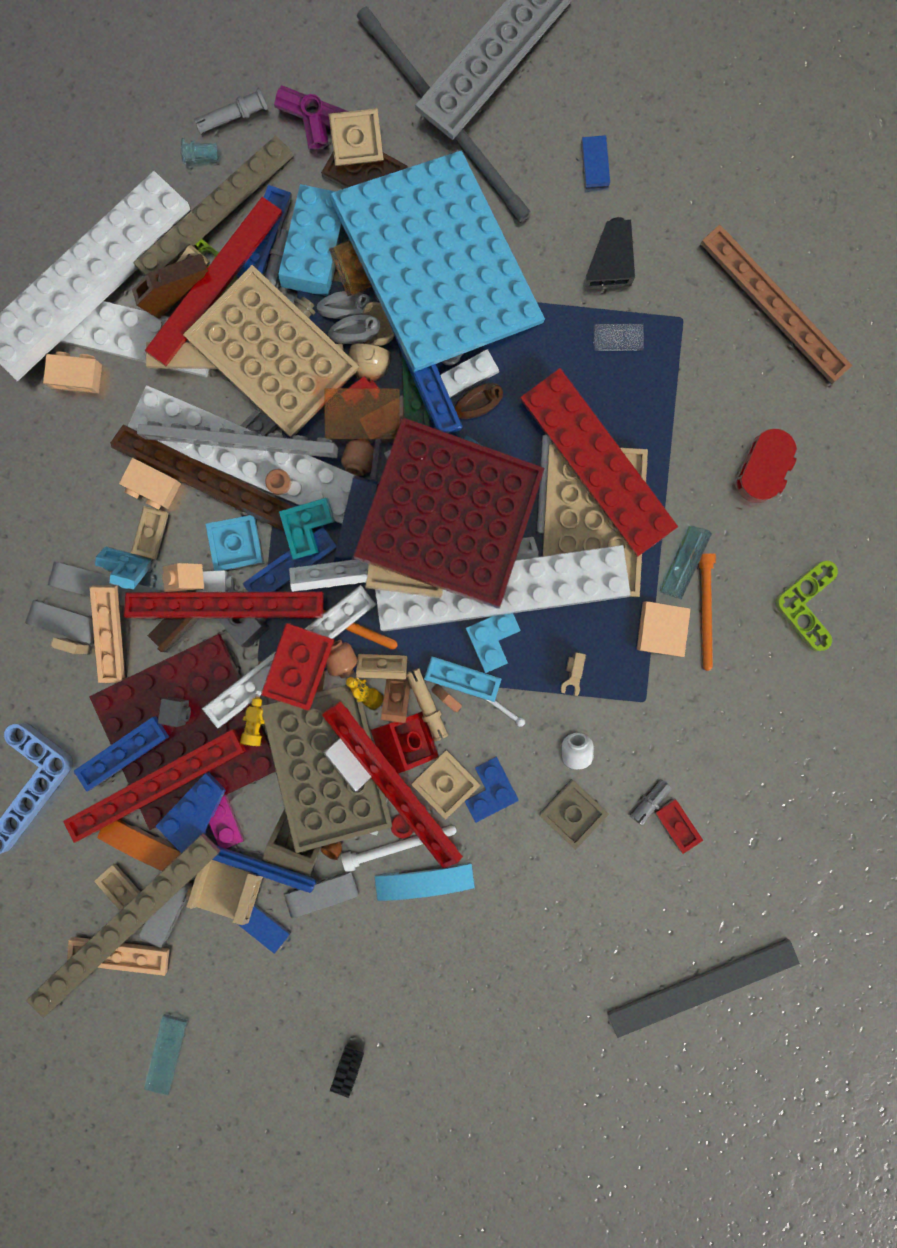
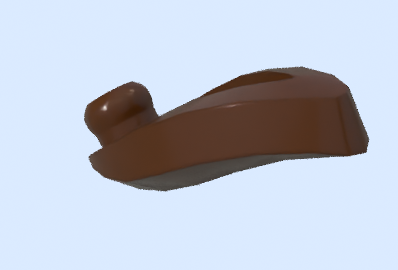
(479, 401)

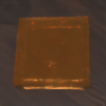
(349, 268)

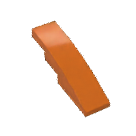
(139, 844)

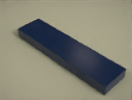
(356, 513)

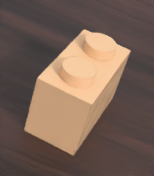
(72, 373)
(149, 483)

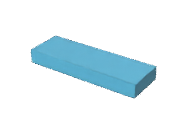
(462, 679)

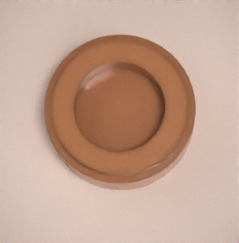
(278, 481)

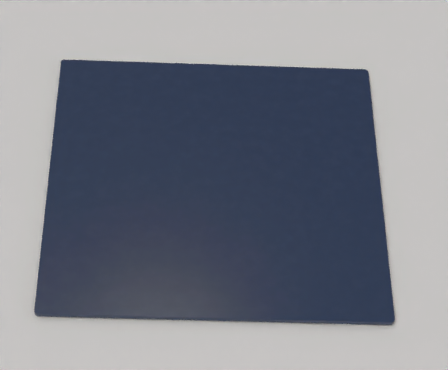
(636, 405)

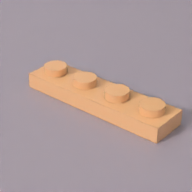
(107, 633)
(129, 957)

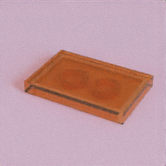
(361, 413)

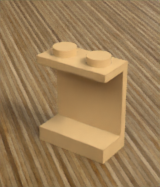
(225, 891)

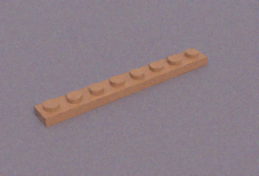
(776, 304)

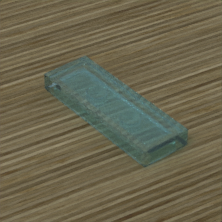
(685, 562)
(166, 1054)

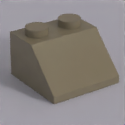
(282, 854)

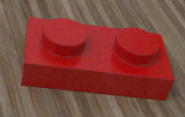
(678, 826)

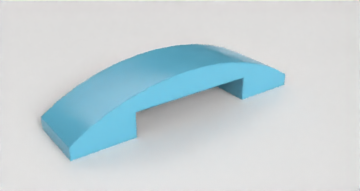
(424, 883)

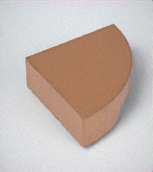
(445, 697)

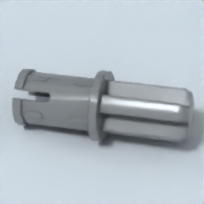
(651, 802)

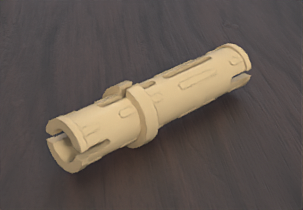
(426, 704)

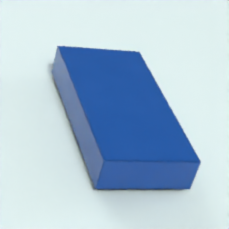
(595, 161)
(266, 929)

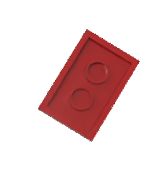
(297, 666)

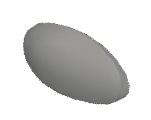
(340, 306)
(354, 329)

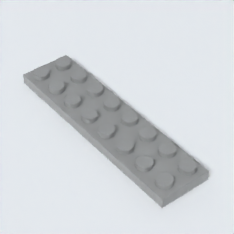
(487, 62)

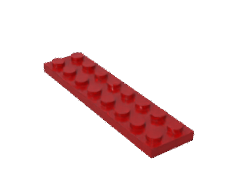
(598, 462)

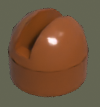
(332, 850)

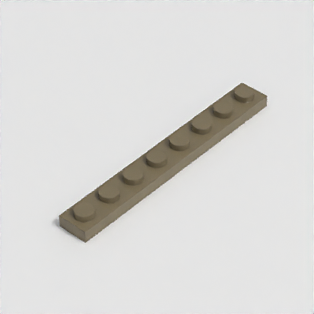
(215, 206)

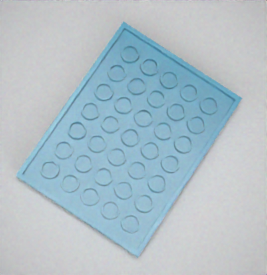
(437, 259)

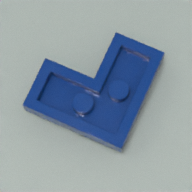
(497, 792)

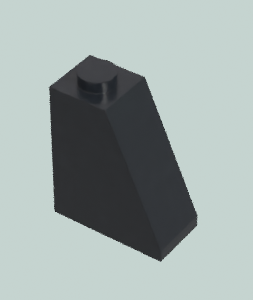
(613, 256)

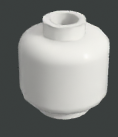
(577, 751)

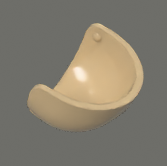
(385, 332)
(372, 361)

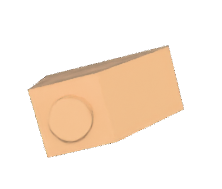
(183, 577)

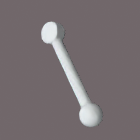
(519, 720)

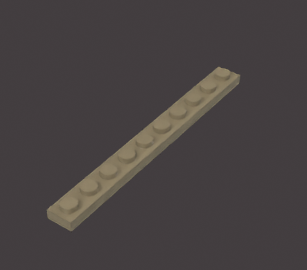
(123, 925)

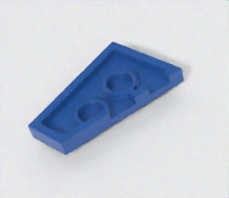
(192, 813)

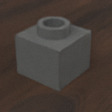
(174, 711)

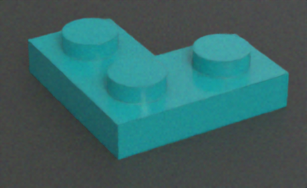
(299, 524)

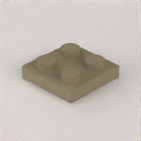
(573, 814)

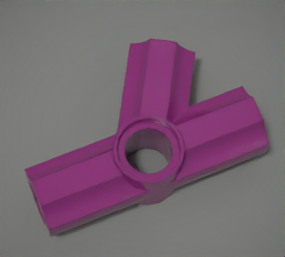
(314, 123)

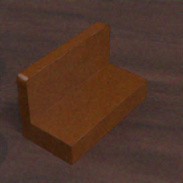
(170, 631)

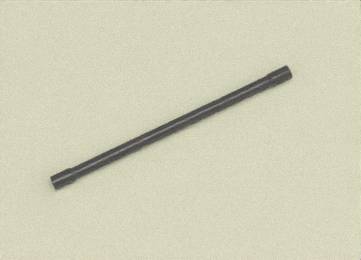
(512, 200)

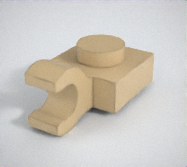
(575, 667)

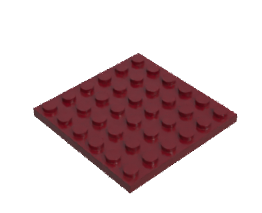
(449, 513)
(191, 675)

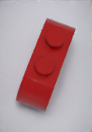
(767, 466)

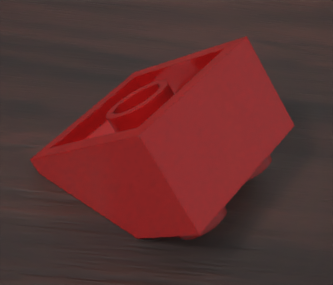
(406, 743)

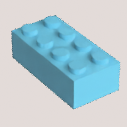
(312, 232)

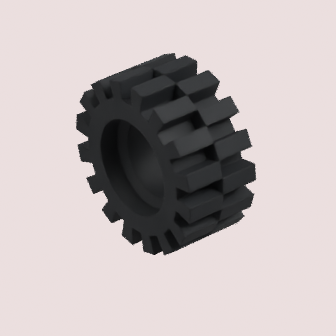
(346, 1072)

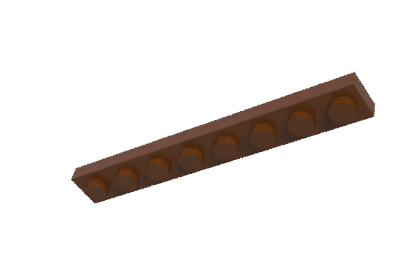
(200, 476)

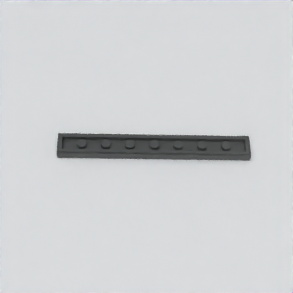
(703, 988)

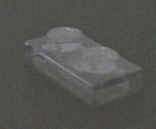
(618, 337)

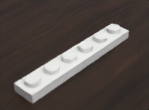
(464, 376)

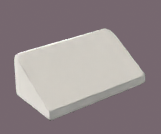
(347, 765)

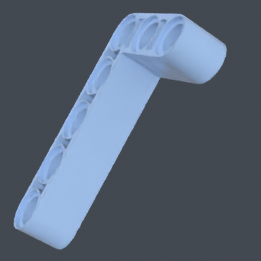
(32, 788)

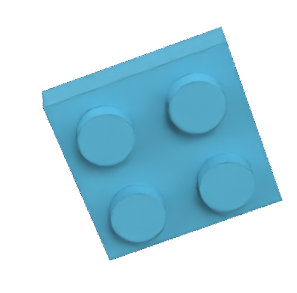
(234, 543)

